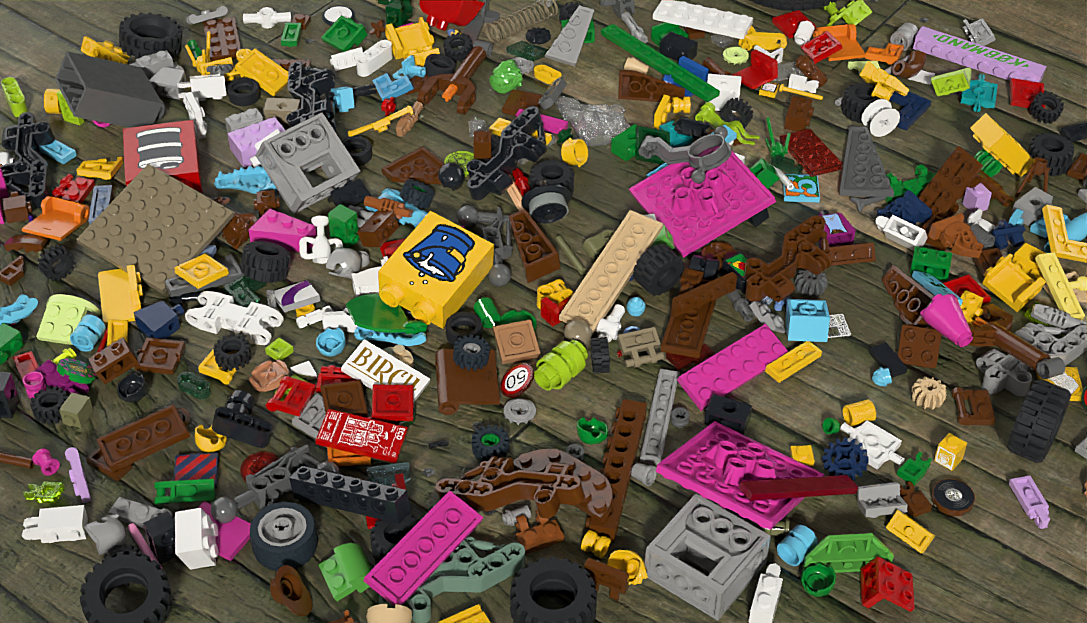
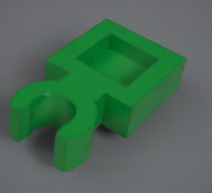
(914, 470)

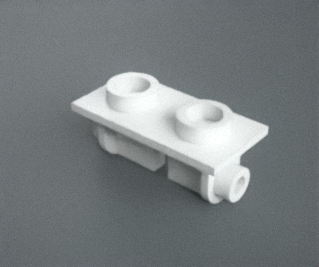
(345, 59)

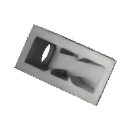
(166, 82)

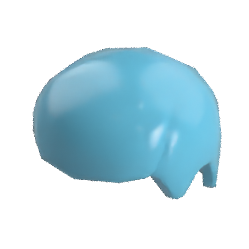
(331, 342)

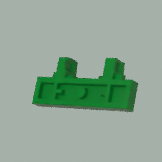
(915, 185)

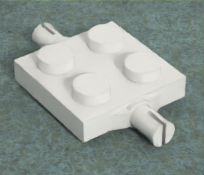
(195, 113)
(878, 442)

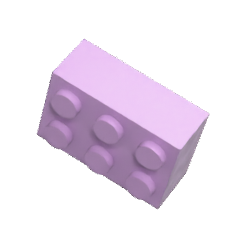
(243, 140)

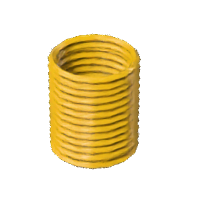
(859, 412)

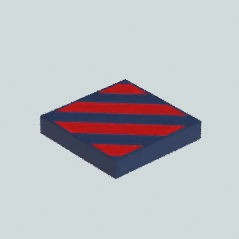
(196, 467)

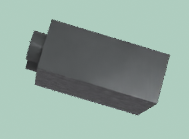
(108, 91)

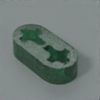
(195, 383)

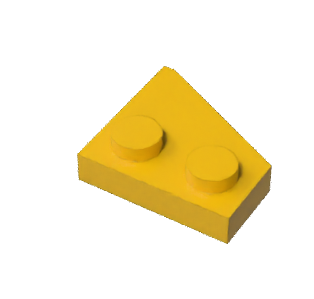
(99, 168)

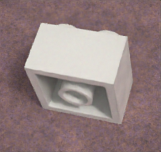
(195, 538)

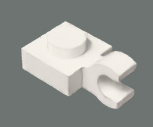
(800, 83)

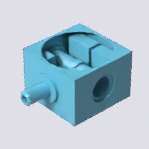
(807, 320)

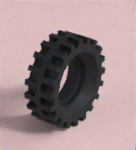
(137, 27)

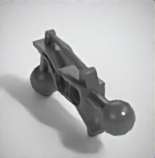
(468, 217)
(269, 484)

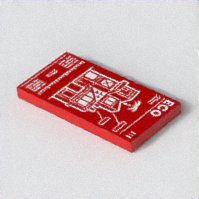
(361, 436)

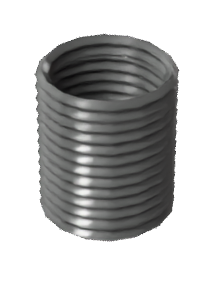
(983, 236)

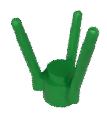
(776, 148)

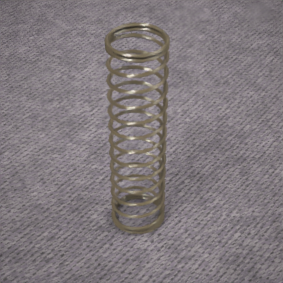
(514, 27)

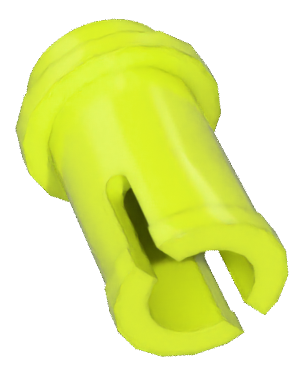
(67, 353)

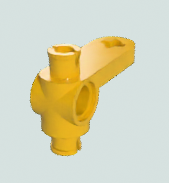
(765, 40)

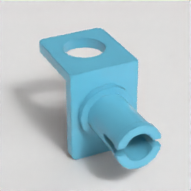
(410, 69)

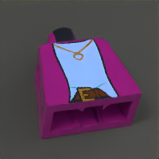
(838, 229)

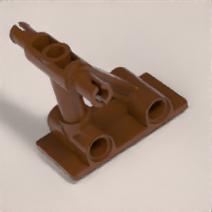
(951, 181)

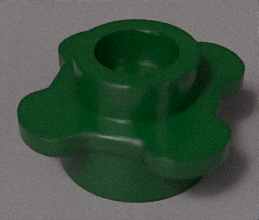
(564, 135)

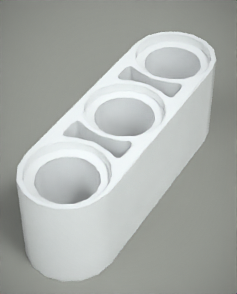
(374, 58)

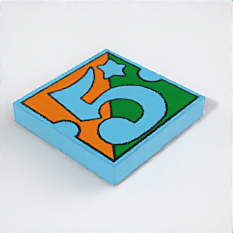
(805, 189)

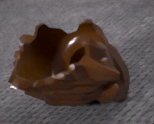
(237, 229)

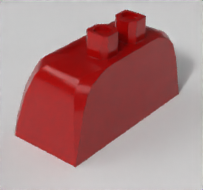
(450, 11)

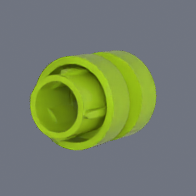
(558, 367)

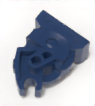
(907, 208)

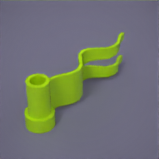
(708, 113)

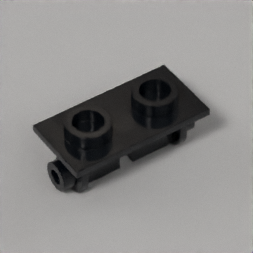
(685, 126)

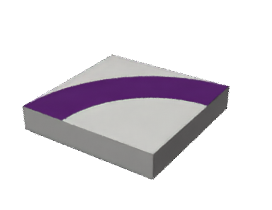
(296, 296)

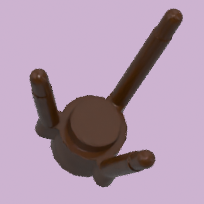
(1037, 167)

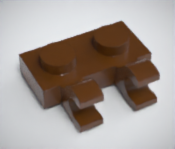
(608, 576)

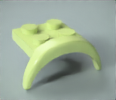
(63, 316)

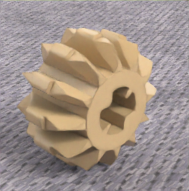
(928, 393)

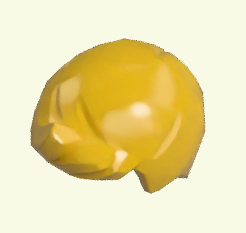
(630, 563)

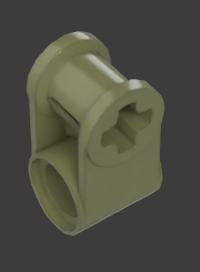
(595, 245)

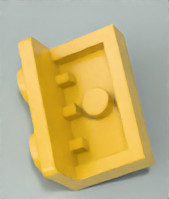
(420, 56)
(971, 306)

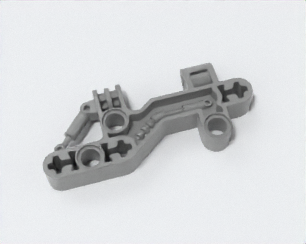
(1012, 374)

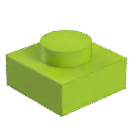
(279, 349)

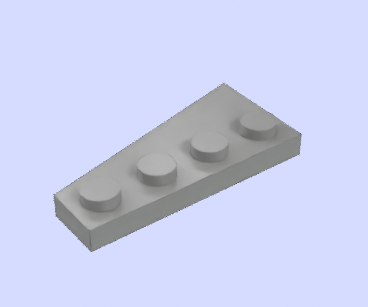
(571, 39)

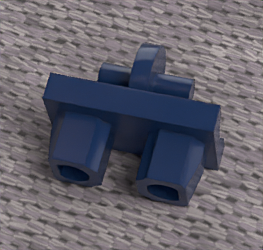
(1006, 232)

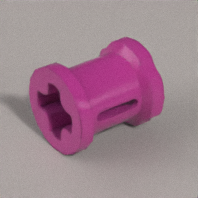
(46, 462)

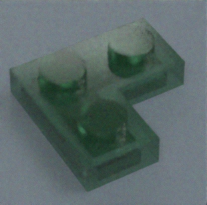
(243, 290)

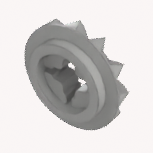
(528, 65)
(512, 407)

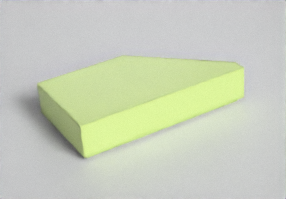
(859, 65)

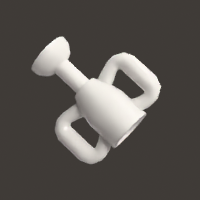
(321, 245)

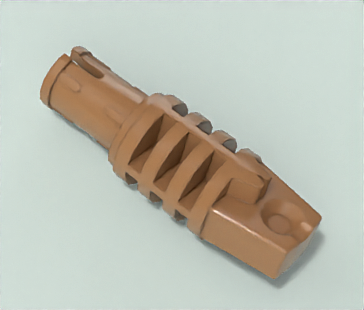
(406, 122)

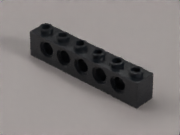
(350, 494)

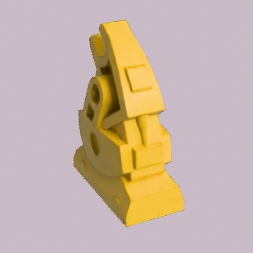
(873, 75)

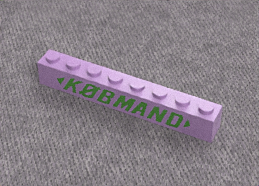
(977, 56)

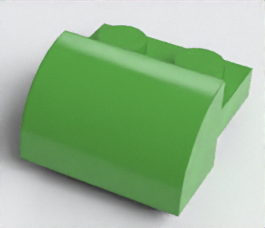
(346, 570)

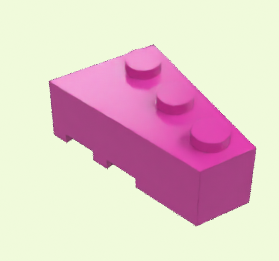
(282, 230)

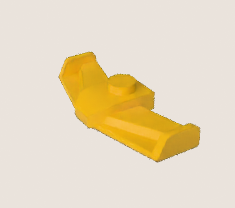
(382, 124)

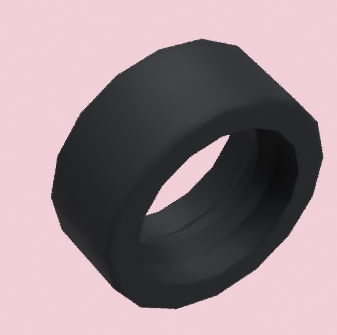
(439, 64)
(243, 99)
(361, 143)
(461, 319)

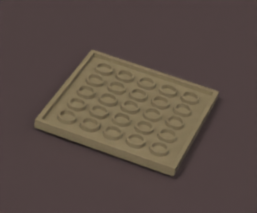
(155, 227)

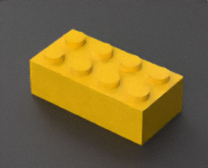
(1001, 145)

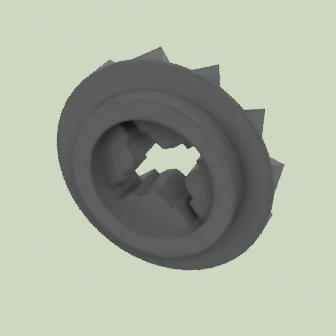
(219, 69)

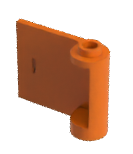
(846, 36)
(58, 218)

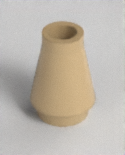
(635, 65)

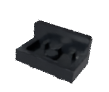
(351, 194)

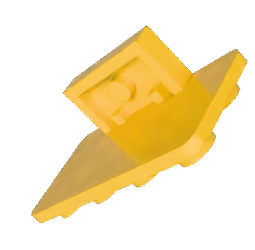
(120, 294)

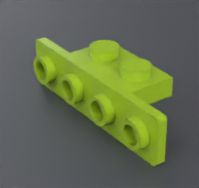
(853, 14)

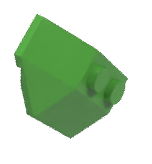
(847, 552)

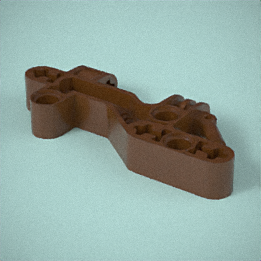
(797, 252)
(502, 486)

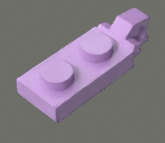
(1031, 500)

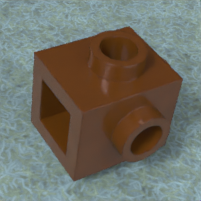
(265, 201)

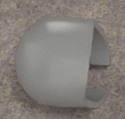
(347, 258)
(107, 534)

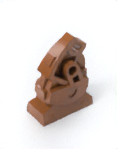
(956, 235)

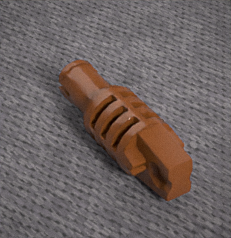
(388, 205)

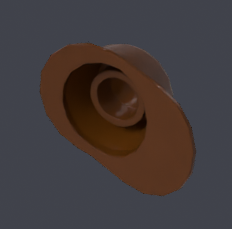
(290, 591)

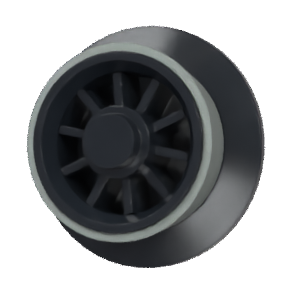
(547, 202)

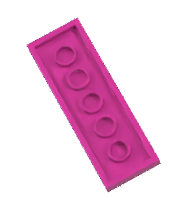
(732, 366)
(423, 549)

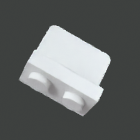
(728, 86)

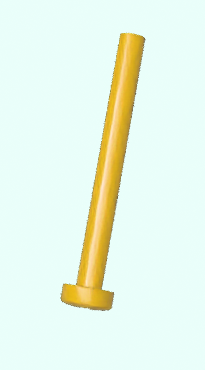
(783, 88)

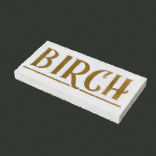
(378, 367)

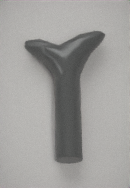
(861, 203)

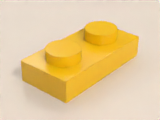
(662, 111)
(910, 531)

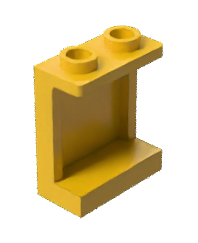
(408, 37)
(1012, 283)

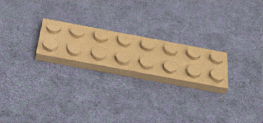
(611, 270)

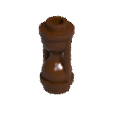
(806, 65)

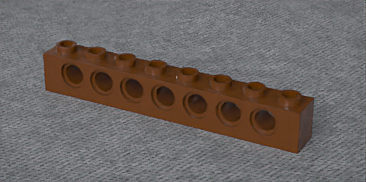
(620, 462)

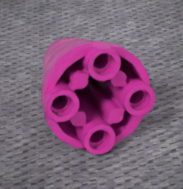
(948, 319)

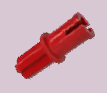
(521, 181)

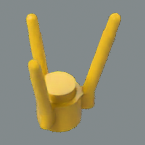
(205, 58)

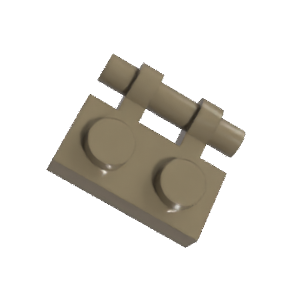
(639, 341)

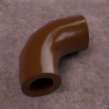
(912, 67)

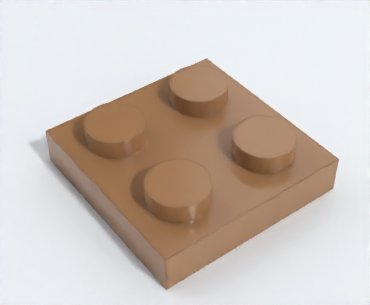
(516, 341)

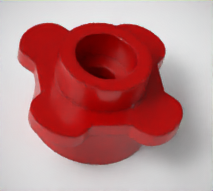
(388, 106)

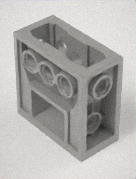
(288, 159)
(710, 550)

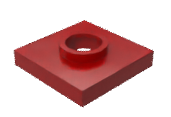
(825, 42)

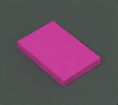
(231, 535)

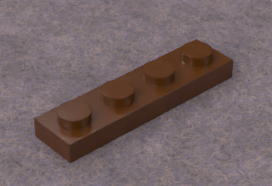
(703, 294)

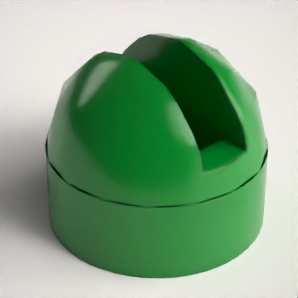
(831, 426)

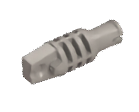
(1055, 317)

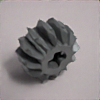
(811, 284)

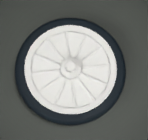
(332, 13)

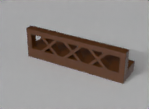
(852, 253)

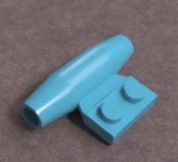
(1075, 229)

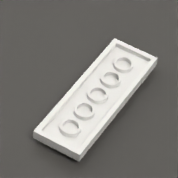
(703, 18)

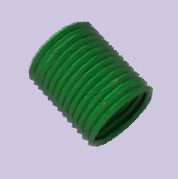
(487, 312)

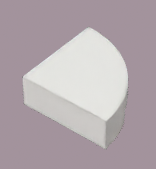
(304, 370)

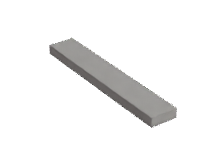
(659, 417)

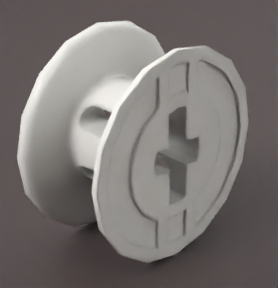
(880, 117)

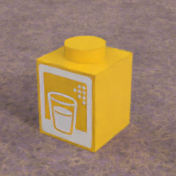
(950, 451)

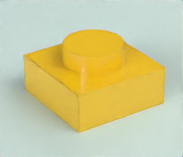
(802, 454)

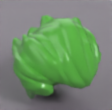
(506, 77)

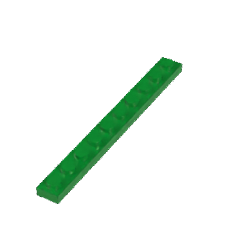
(660, 63)

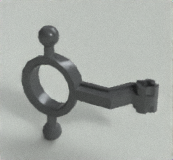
(670, 155)

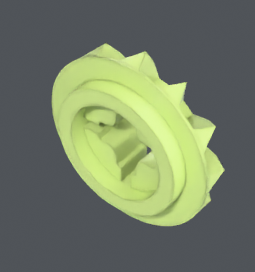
(729, 55)

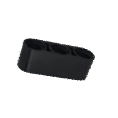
(242, 427)

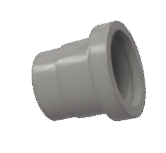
(644, 473)

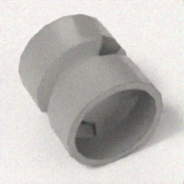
(905, 35)

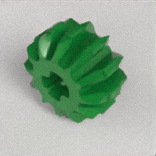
(990, 164)

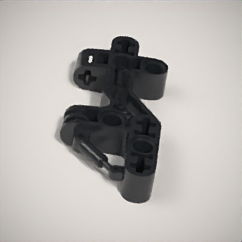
(309, 89)
(514, 145)
(30, 167)

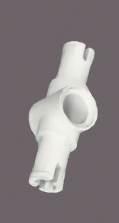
(267, 17)
(611, 325)

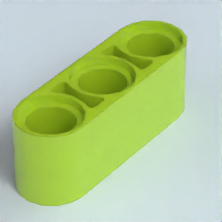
(14, 96)

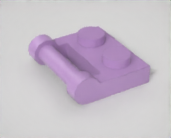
(77, 475)

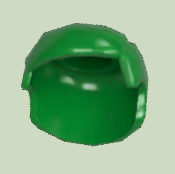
(591, 431)
(818, 580)

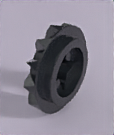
(542, 35)

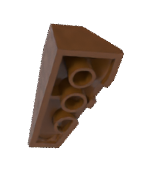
(642, 87)
(908, 296)

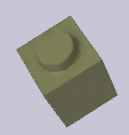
(76, 410)

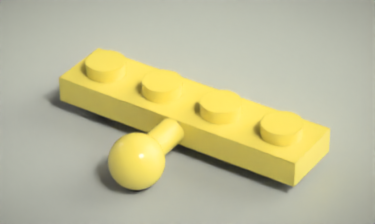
(1060, 286)

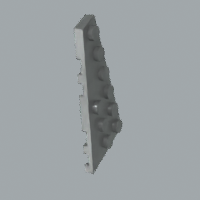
(862, 168)

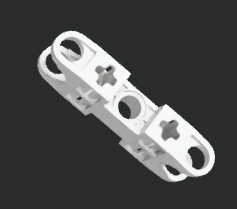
(221, 312)

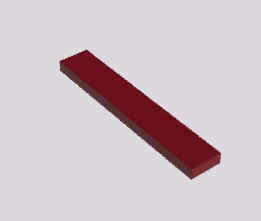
(798, 487)

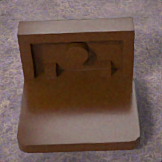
(919, 346)

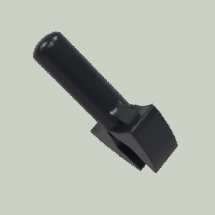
(183, 298)

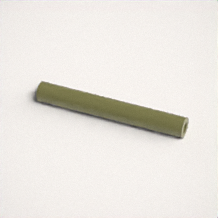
(569, 253)

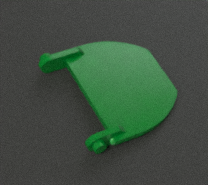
(373, 314)

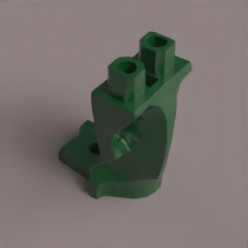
(397, 11)

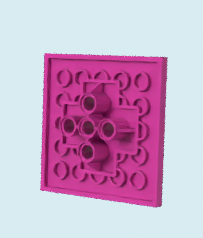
(702, 210)
(722, 458)

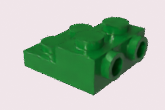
(344, 34)

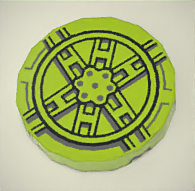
(460, 158)

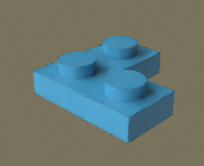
(392, 89)

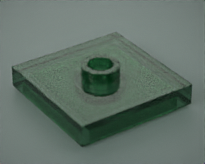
(527, 51)

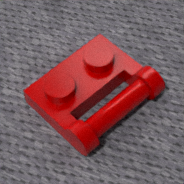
(297, 398)

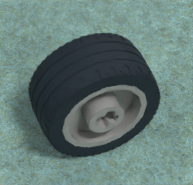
(283, 535)

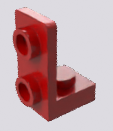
(550, 310)

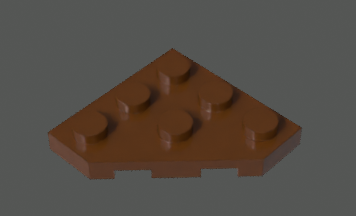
(418, 165)

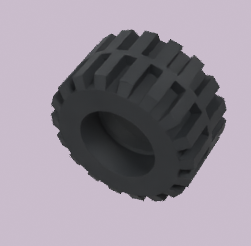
(857, 99)
(1055, 150)
(553, 173)
(265, 261)
(658, 269)
(387, 532)

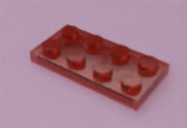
(812, 153)

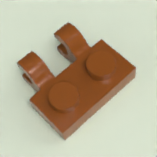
(538, 537)

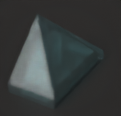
(386, 473)

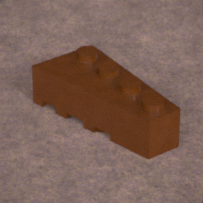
(534, 249)

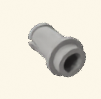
(509, 517)

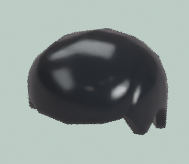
(451, 176)
(132, 388)

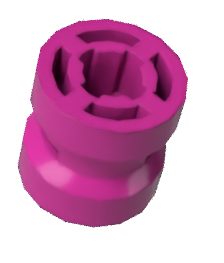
(33, 383)

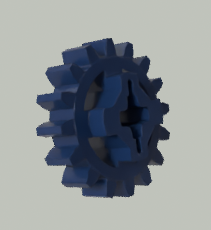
(845, 459)

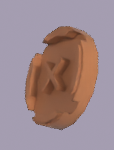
(268, 375)

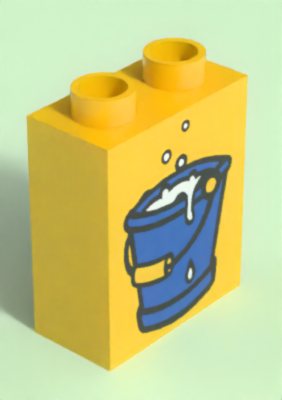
(435, 270)

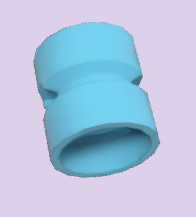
(87, 333)
(796, 545)

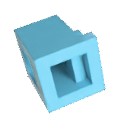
(343, 98)

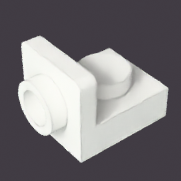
(975, 218)

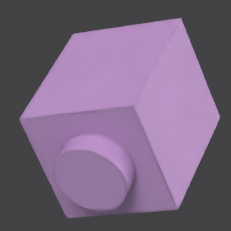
(977, 198)

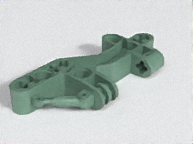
(465, 574)

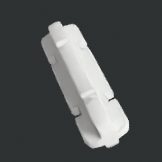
(312, 317)

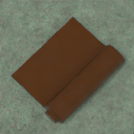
(464, 386)

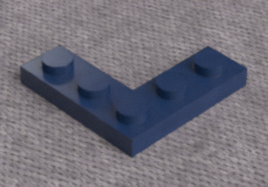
(913, 108)

